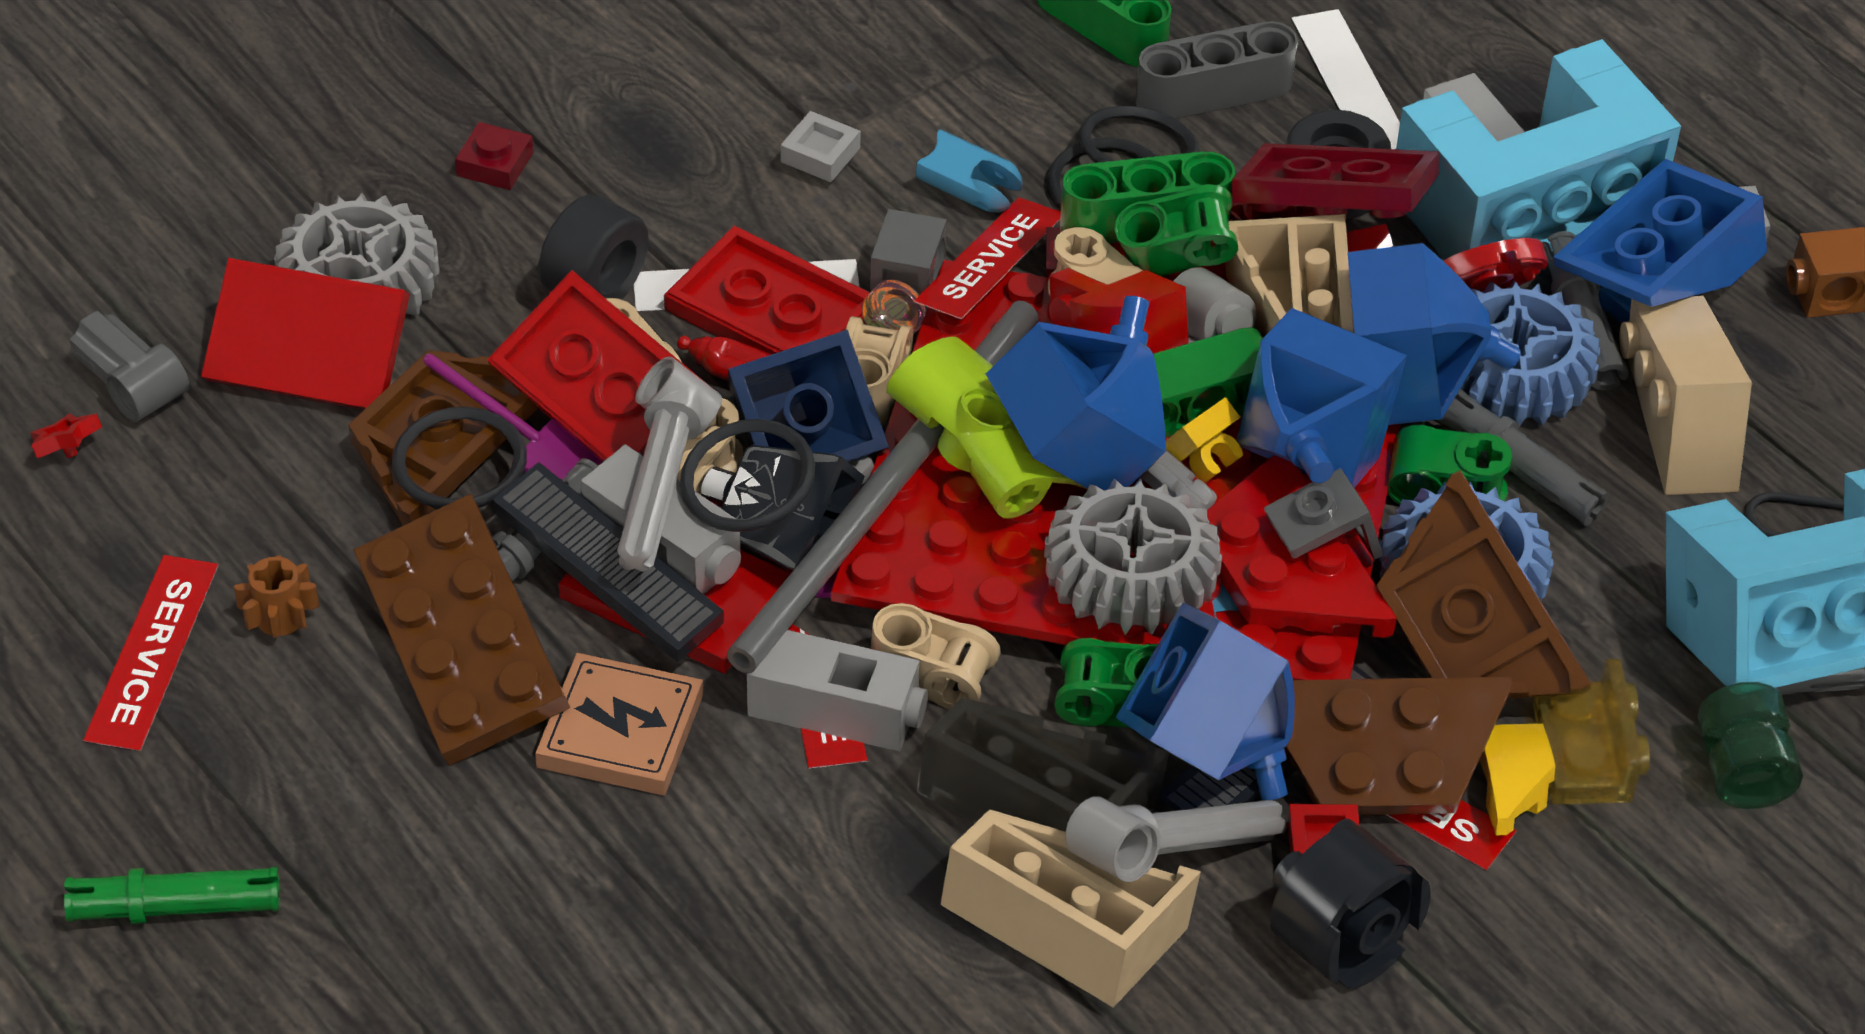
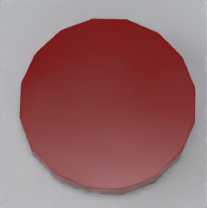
(1500, 263)

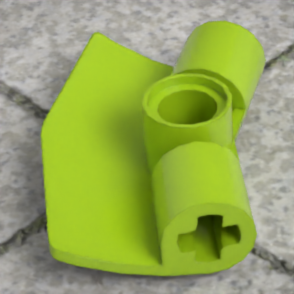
(950, 388)

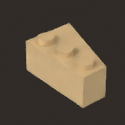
(1293, 266)
(1689, 394)
(1062, 910)

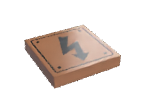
(621, 724)

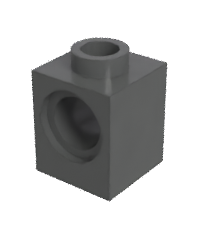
(909, 250)

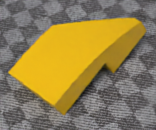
(1517, 773)

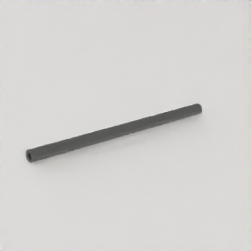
(861, 513)

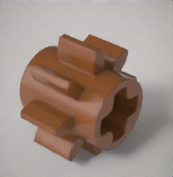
(276, 596)

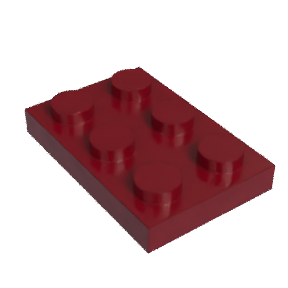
(1335, 179)

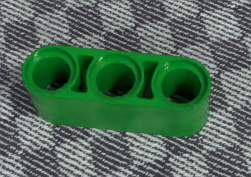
(1116, 25)
(1100, 191)
(1204, 373)

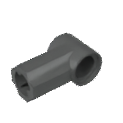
(134, 373)

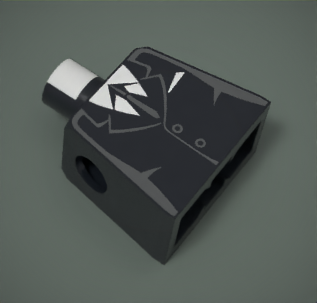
(765, 482)

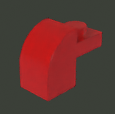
(1095, 306)

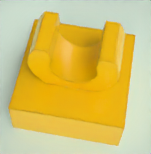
(1206, 436)

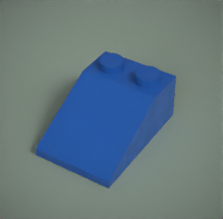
(1670, 237)

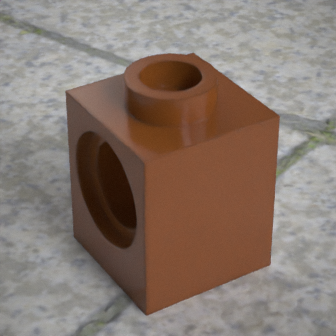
(1829, 272)

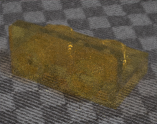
(1595, 740)

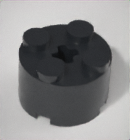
(1347, 904)

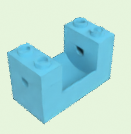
(1591, 148)
(1770, 604)

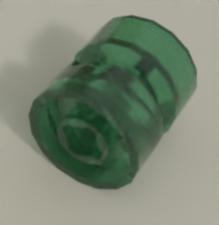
(1750, 745)

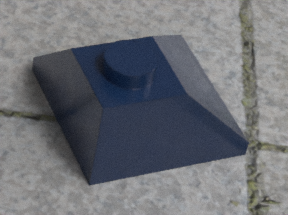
(816, 393)

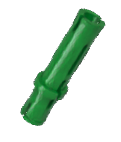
(148, 895)

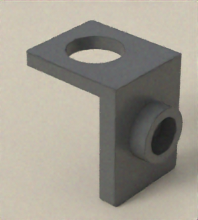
(1321, 514)

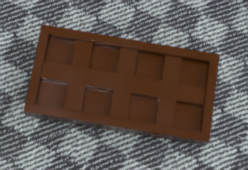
(461, 629)

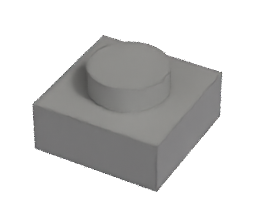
(820, 146)

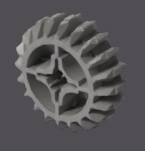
(364, 245)
(1093, 546)

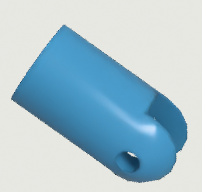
(969, 173)

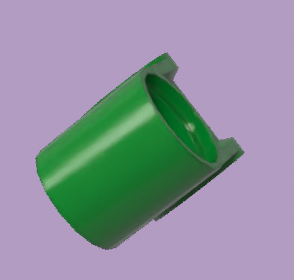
(1178, 230)
(1430, 455)
(1107, 683)

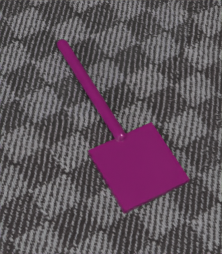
(550, 446)

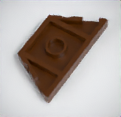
(444, 452)
(1472, 605)
(1393, 740)

